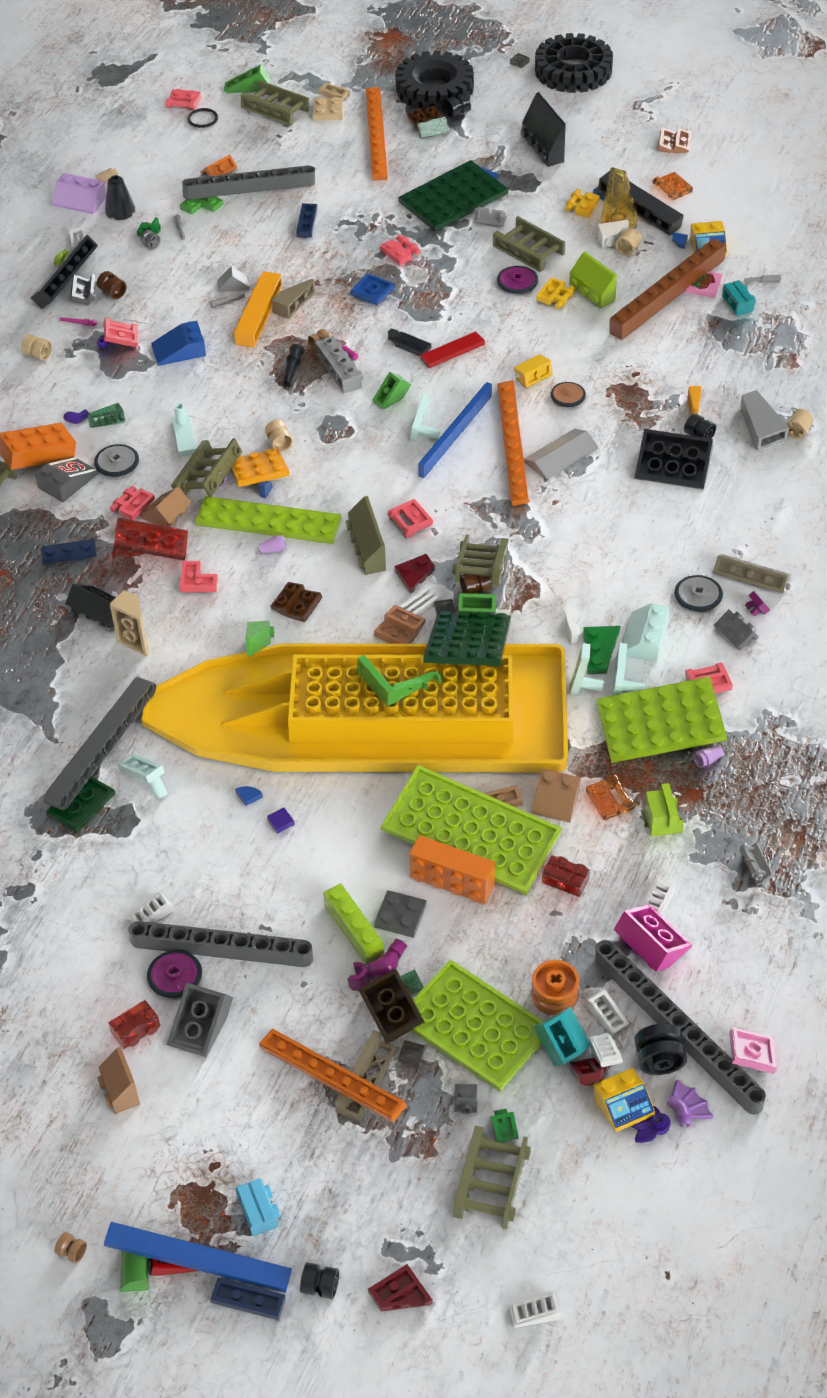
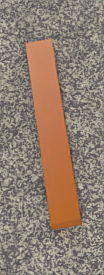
(333, 1075)

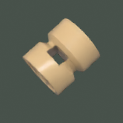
(36, 347)
(278, 435)

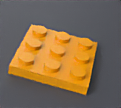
(259, 467)

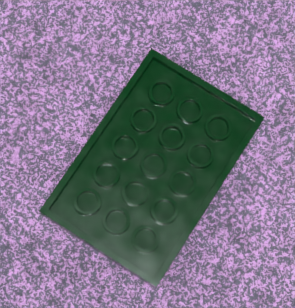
(453, 195)
(468, 638)

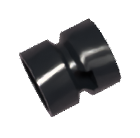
(456, 105)
(699, 427)
(319, 1280)

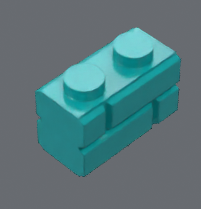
(738, 297)

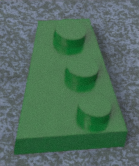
(602, 643)

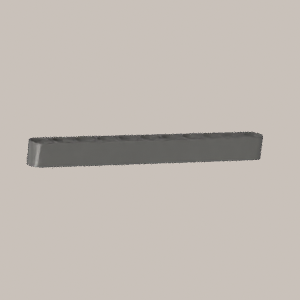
(690, 1030)

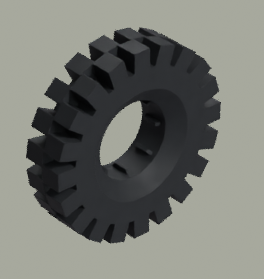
(444, 67)
(590, 74)

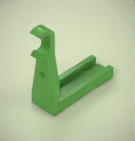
(384, 690)

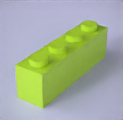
(353, 923)

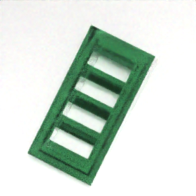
(116, 416)

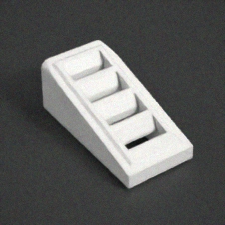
(663, 890)
(147, 906)
(596, 1011)
(605, 1050)
(536, 1318)

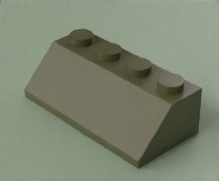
(367, 537)

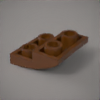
(418, 115)
(296, 601)

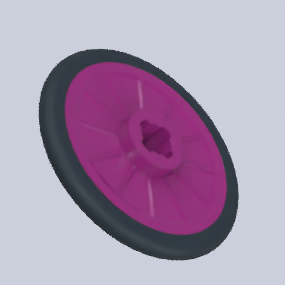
(517, 279)
(175, 961)

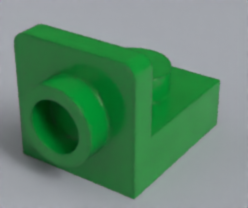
(155, 227)
(504, 1125)

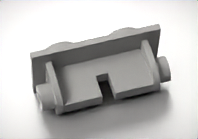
(483, 216)
(755, 862)

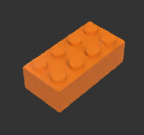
(36, 445)
(452, 869)

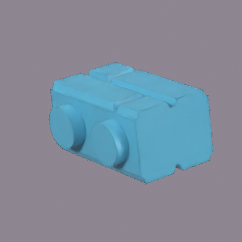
(256, 1206)

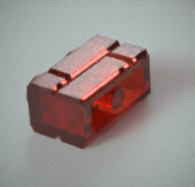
(566, 875)
(134, 1024)

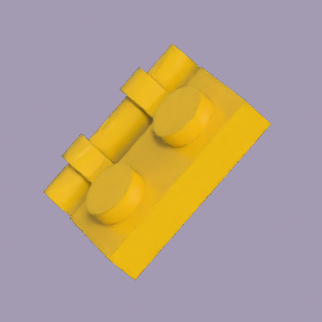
(586, 204)
(551, 291)

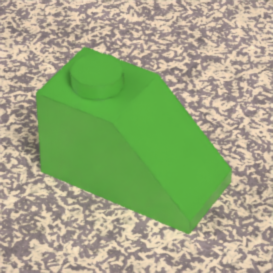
(391, 390)

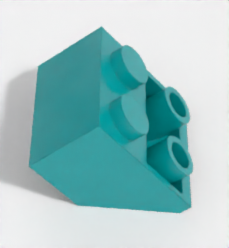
(562, 1037)

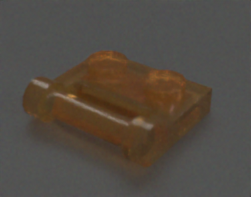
(673, 185)
(604, 799)

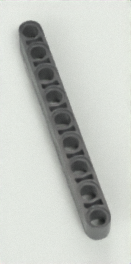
(248, 182)
(99, 743)
(229, 949)

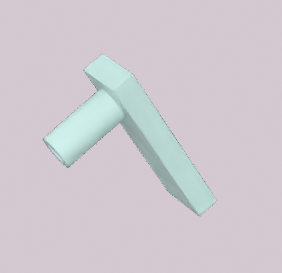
(418, 428)
(183, 431)
(578, 680)
(620, 684)
(146, 771)

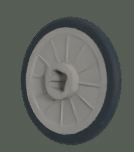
(116, 460)
(698, 593)

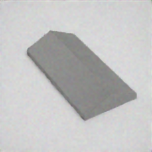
(561, 453)

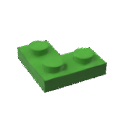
(192, 205)

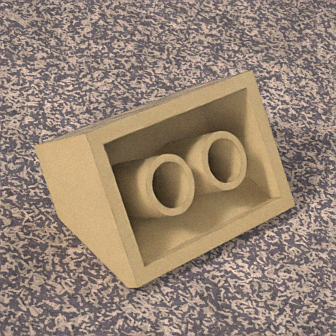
(129, 622)

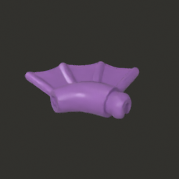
(688, 1104)

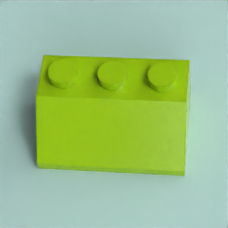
(593, 280)

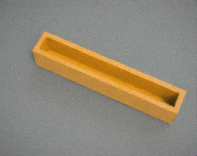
(257, 309)

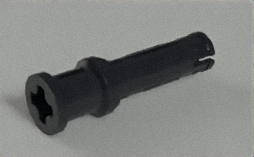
(293, 361)

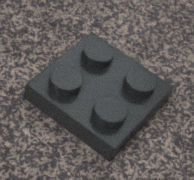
(400, 913)

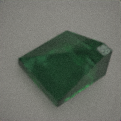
(412, 981)

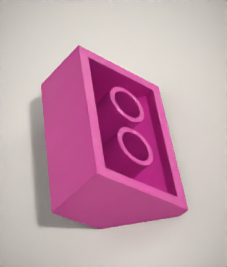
(652, 937)

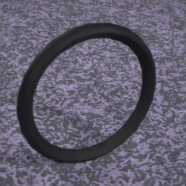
(205, 125)

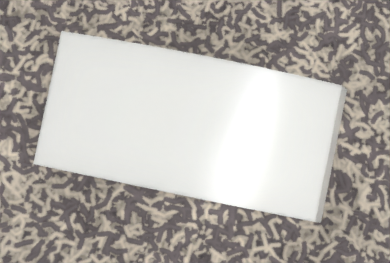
(572, 626)

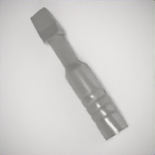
(179, 225)
(766, 278)
(214, 303)

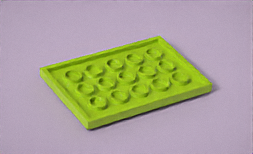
(661, 719)
(476, 1025)

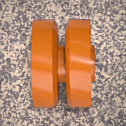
(554, 986)

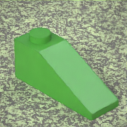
(247, 81)
(258, 636)

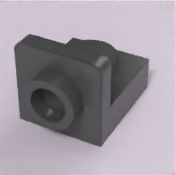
(465, 1098)

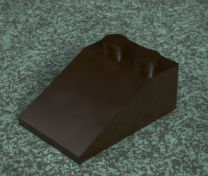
(391, 1006)

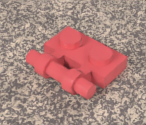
(396, 251)
(136, 502)

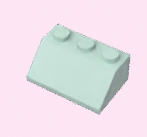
(646, 631)

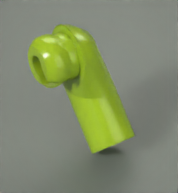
(59, 257)

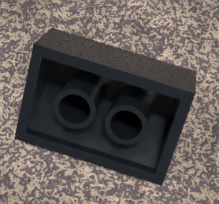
(92, 603)

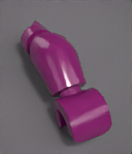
(377, 968)

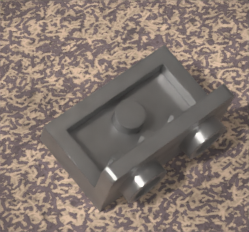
(83, 289)
(734, 628)

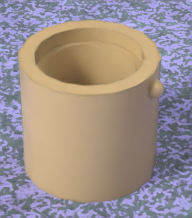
(628, 241)
(799, 423)

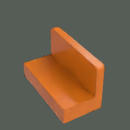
(220, 167)

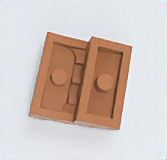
(674, 141)
(399, 626)

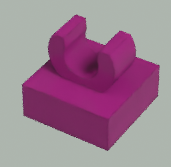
(757, 603)

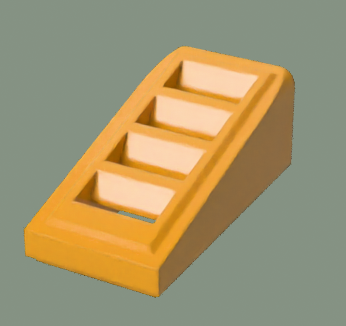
(694, 398)

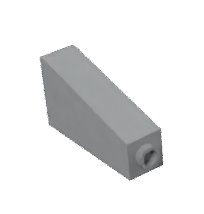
(762, 421)

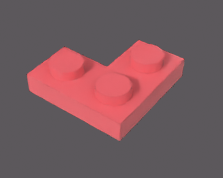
(193, 581)

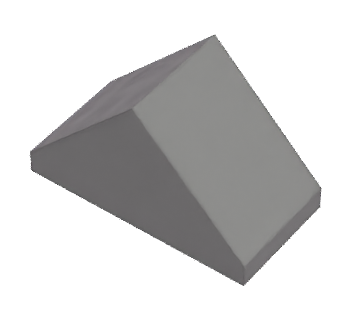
(233, 281)

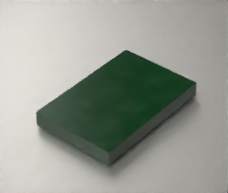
(84, 805)

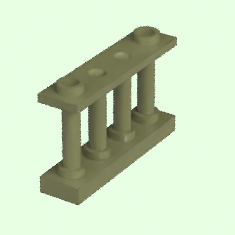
(271, 110)
(524, 254)
(202, 458)
(497, 554)
(475, 1162)

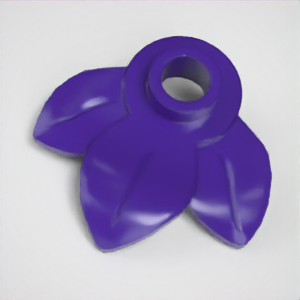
(650, 1128)

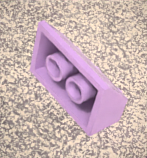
(79, 193)

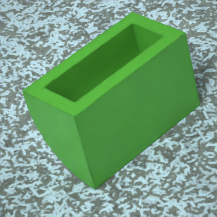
(477, 603)
(134, 1272)

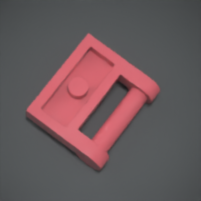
(183, 98)
(120, 333)
(414, 514)
(718, 674)

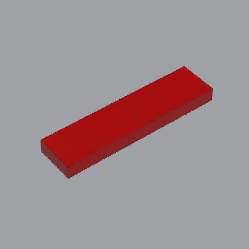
(452, 349)

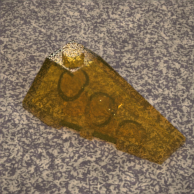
(618, 201)

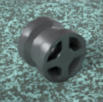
(150, 239)

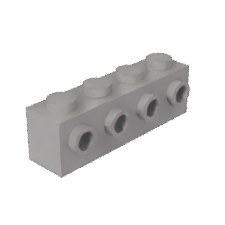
(339, 364)

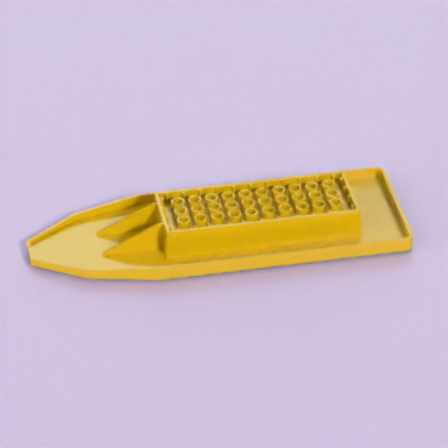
(315, 713)

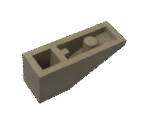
(292, 298)

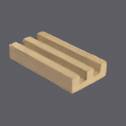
(329, 90)

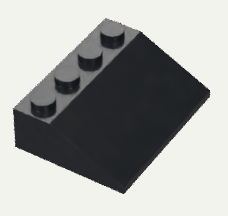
(544, 131)
(674, 459)

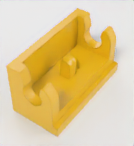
(533, 370)

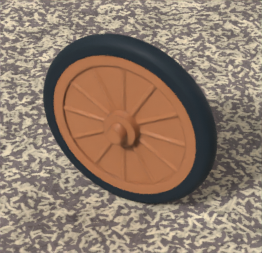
(568, 394)

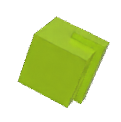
(662, 812)

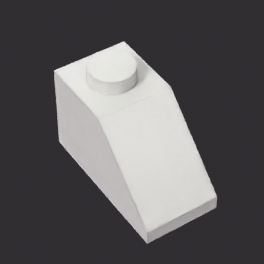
(609, 232)

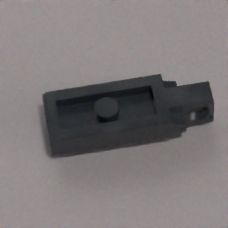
(408, 342)

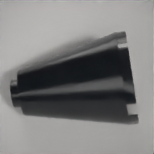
(118, 199)

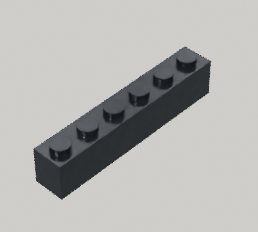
(649, 207)
(64, 272)

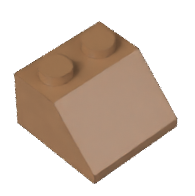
(167, 508)
(556, 795)
(118, 1082)

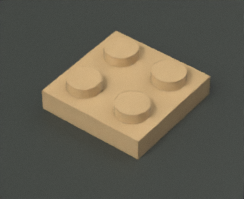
(328, 108)

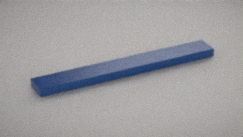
(454, 430)
(197, 1257)

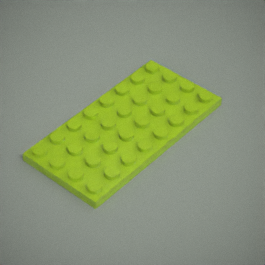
(473, 823)

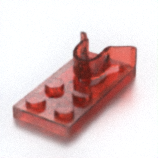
(149, 539)

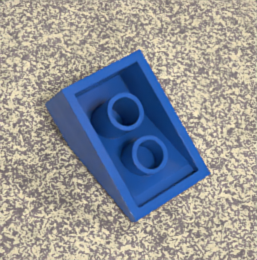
(179, 344)

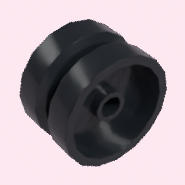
(660, 1049)

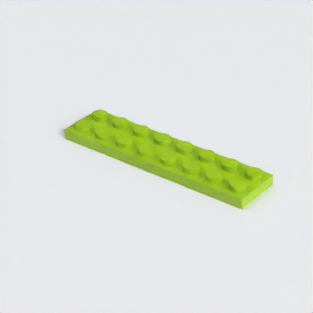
(268, 519)

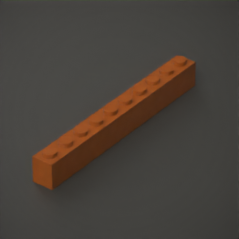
(667, 289)

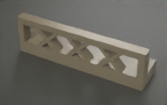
(751, 573)
(361, 1067)

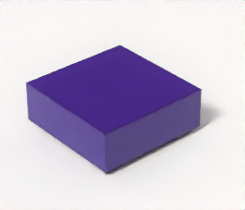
(280, 820)

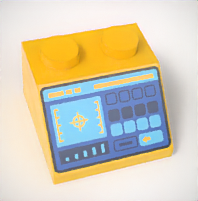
(704, 232)
(623, 1099)

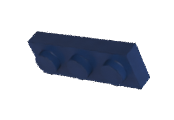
(306, 220)
(68, 551)
(248, 1298)

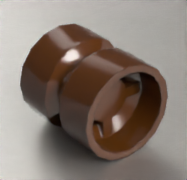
(111, 285)
(474, 583)

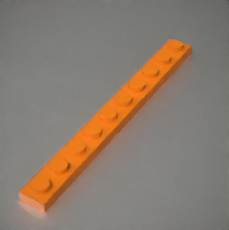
(376, 134)
(513, 443)

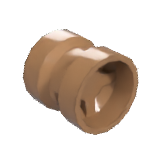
(321, 334)
(70, 1247)

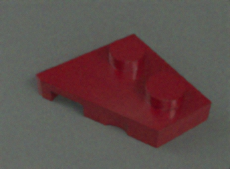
(414, 571)
(588, 1071)
(399, 1291)

